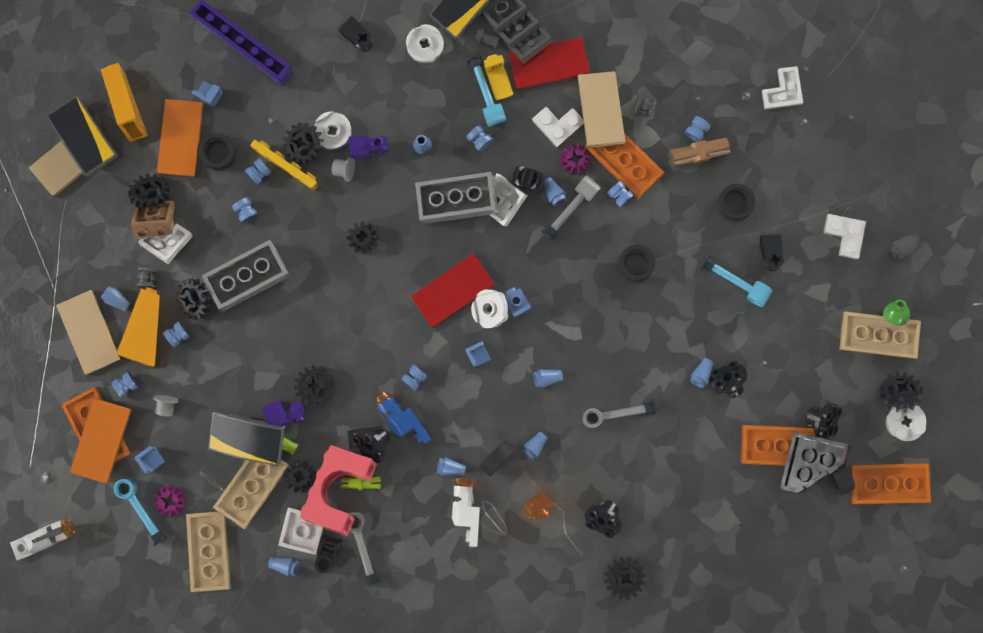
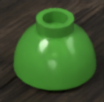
(897, 313)

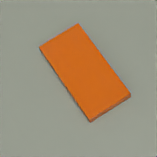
(180, 138)
(628, 165)
(77, 413)
(100, 440)
(768, 444)
(891, 483)

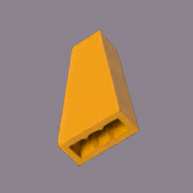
(123, 102)
(141, 331)

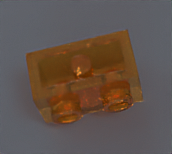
(538, 506)

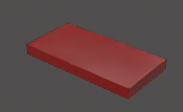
(552, 64)
(452, 290)

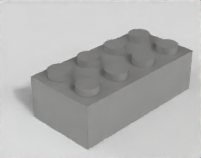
(456, 198)
(246, 276)

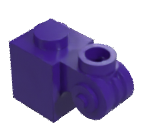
(362, 146)
(278, 415)

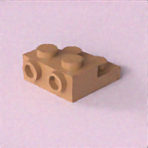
(155, 222)

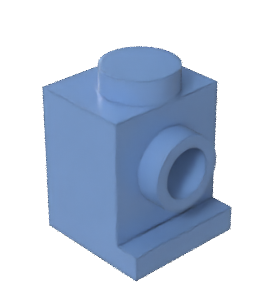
(517, 309)

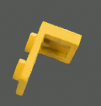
(498, 77)

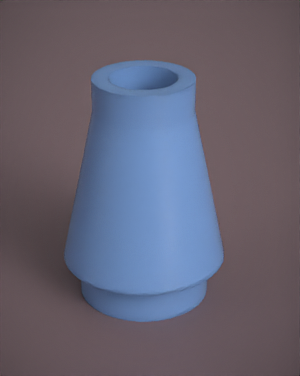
(422, 148)
(554, 193)
(115, 298)
(702, 373)
(547, 377)
(534, 446)
(448, 467)
(286, 566)

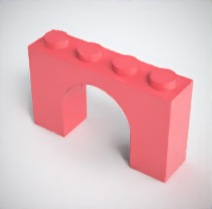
(336, 464)

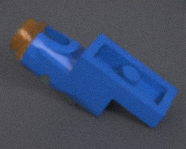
(398, 421)

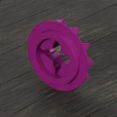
(570, 166)
(177, 496)

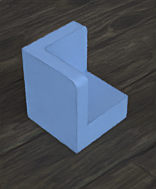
(208, 93)
(478, 354)
(150, 459)

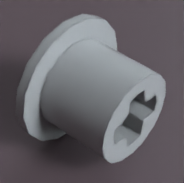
(344, 168)
(165, 404)

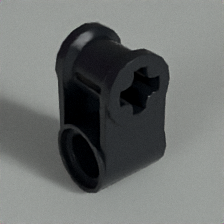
(355, 32)
(771, 248)
(327, 552)

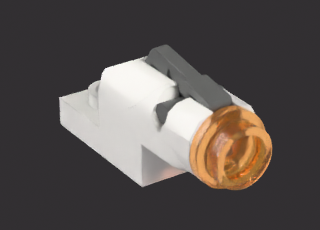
(462, 511)
(43, 538)

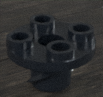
(729, 379)
(824, 420)
(371, 443)
(604, 518)

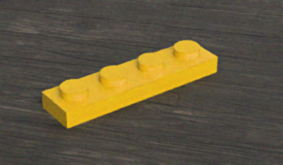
(291, 168)

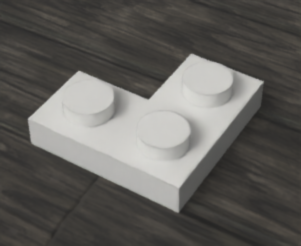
(787, 94)
(558, 130)
(510, 199)
(850, 231)
(169, 246)

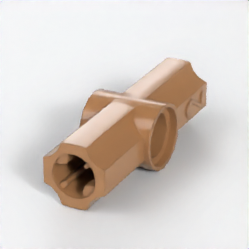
(700, 152)

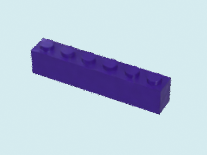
(241, 42)

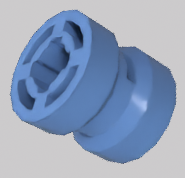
(698, 128)
(479, 138)
(258, 171)
(620, 194)
(244, 210)
(176, 334)
(414, 373)
(124, 384)

